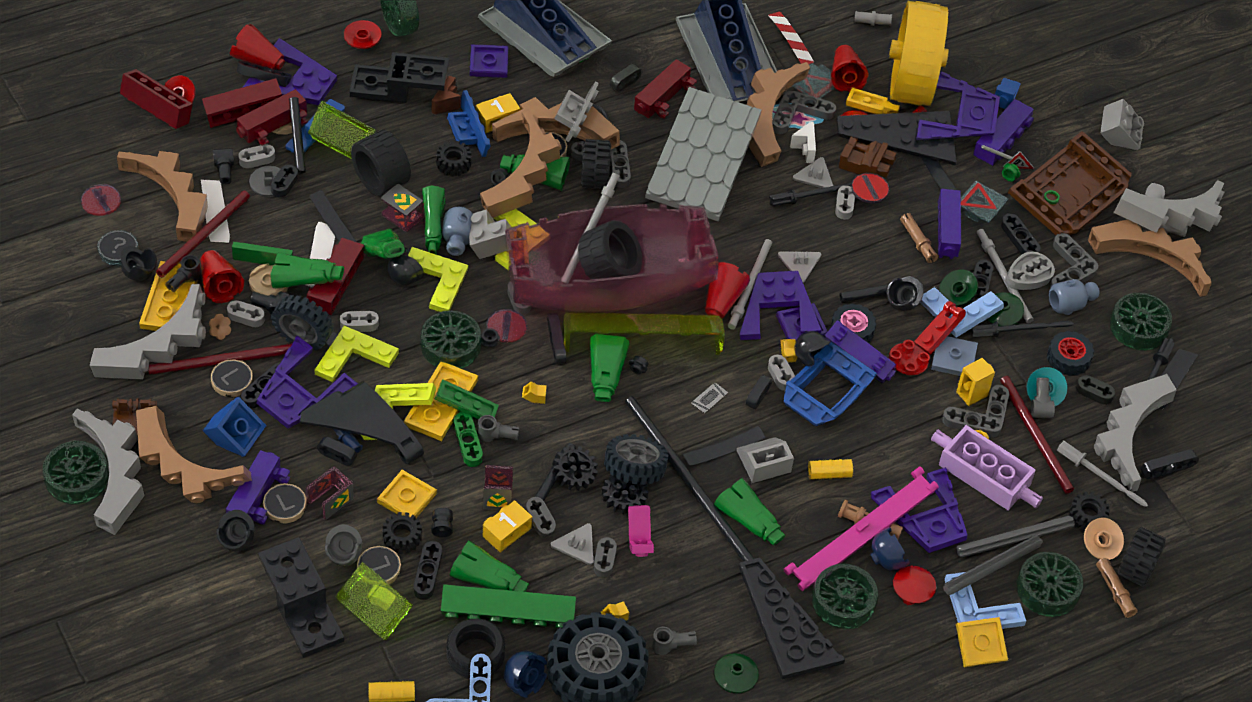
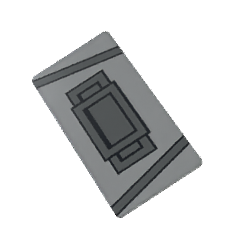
(709, 397)

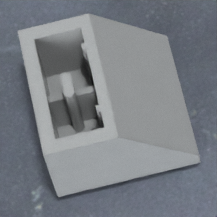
(1122, 125)
(766, 459)

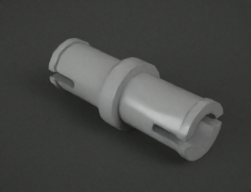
(873, 18)

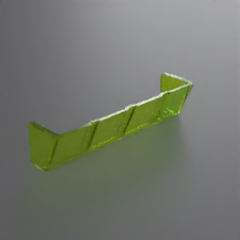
(644, 325)

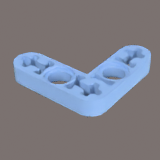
(473, 669)

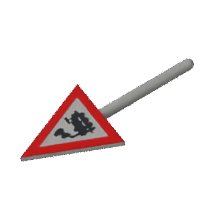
(1019, 159)

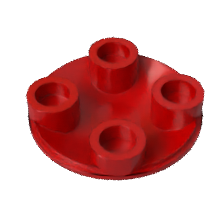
(909, 358)
(914, 585)

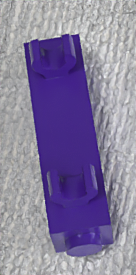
(949, 223)
(862, 351)
(251, 494)

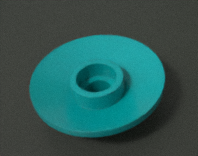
(1057, 384)

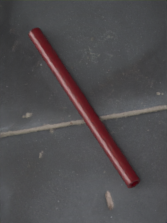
(200, 236)
(218, 358)
(1037, 435)

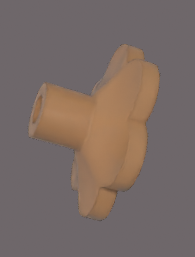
(220, 326)

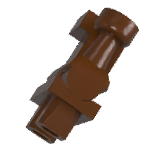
(867, 158)

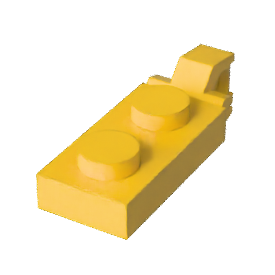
(870, 102)

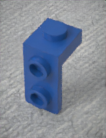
(1007, 92)

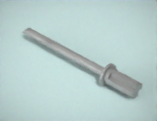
(1079, 458)

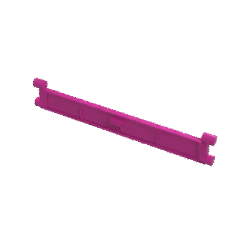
(864, 530)

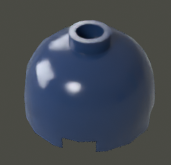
(888, 551)
(525, 673)

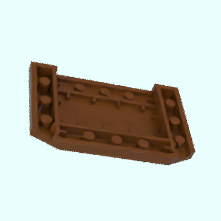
(1084, 179)

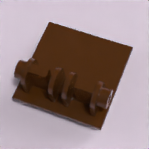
(126, 410)

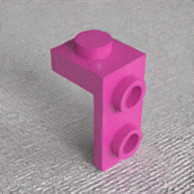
(640, 530)

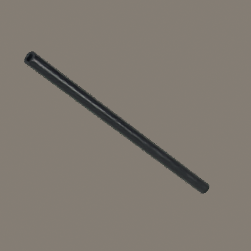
(689, 480)

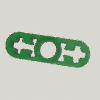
(466, 447)

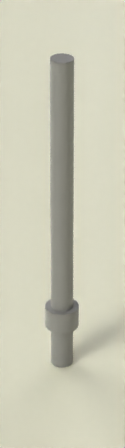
(607, 192)
(989, 247)
(738, 310)

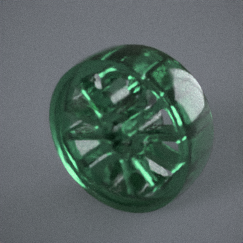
(401, 16)
(1139, 315)
(451, 339)
(75, 472)
(1049, 584)
(836, 597)

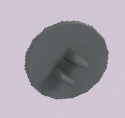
(261, 180)

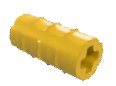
(830, 469)
(392, 691)

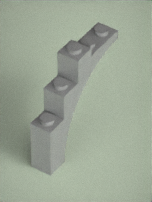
(1157, 212)
(133, 359)
(1136, 404)
(123, 490)

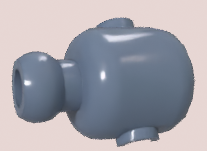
(456, 229)
(1072, 295)

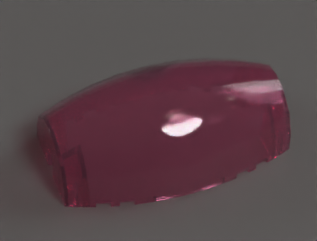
(675, 259)

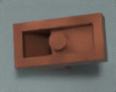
(447, 99)

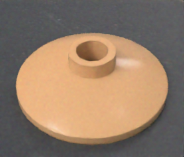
(1110, 534)

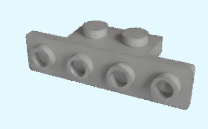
(573, 109)

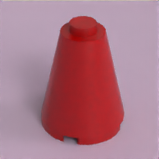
(256, 49)
(848, 70)
(220, 278)
(726, 289)

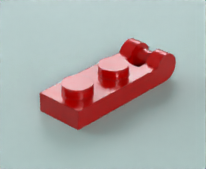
(940, 327)

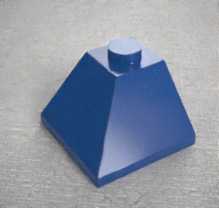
(235, 427)

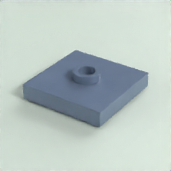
(953, 355)

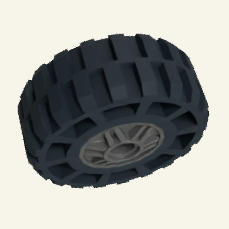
(597, 660)

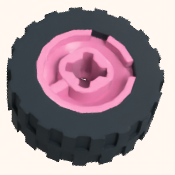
(857, 319)

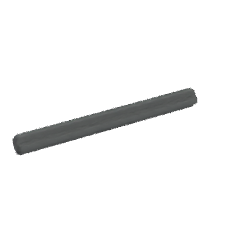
(1015, 536)
(992, 565)

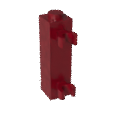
(662, 89)
(269, 117)

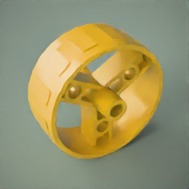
(919, 53)

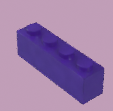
(1008, 128)

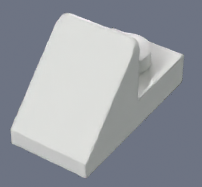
(805, 140)

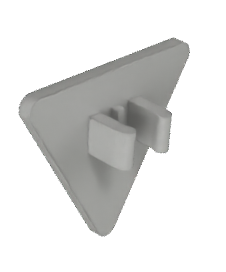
(815, 174)
(800, 261)
(577, 544)

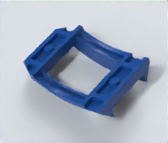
(844, 365)

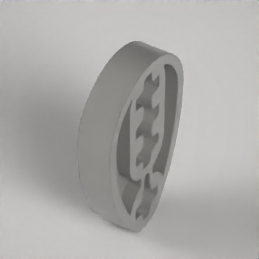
(1030, 280)

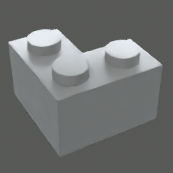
(487, 235)

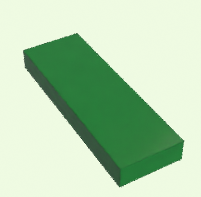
(256, 253)
(464, 400)

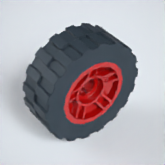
(1070, 353)

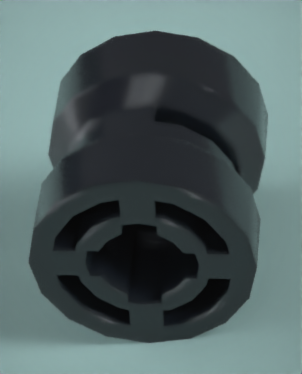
(442, 522)

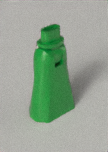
(555, 175)
(434, 206)
(383, 244)
(296, 271)
(607, 361)
(747, 509)
(482, 569)

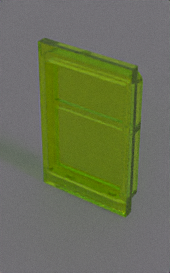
(337, 129)
(374, 601)

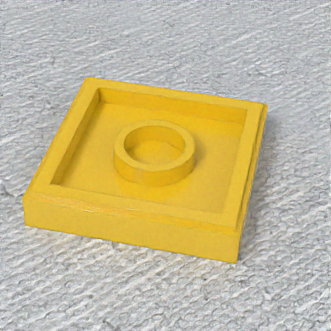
(407, 495)
(981, 642)

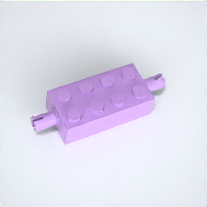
(987, 467)

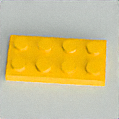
(162, 302)
(437, 418)

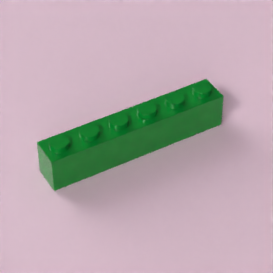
(507, 605)

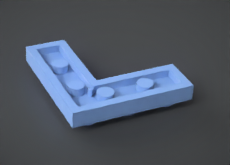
(975, 312)
(967, 609)

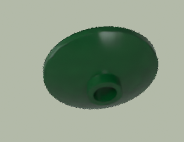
(959, 280)
(1008, 315)
(733, 680)

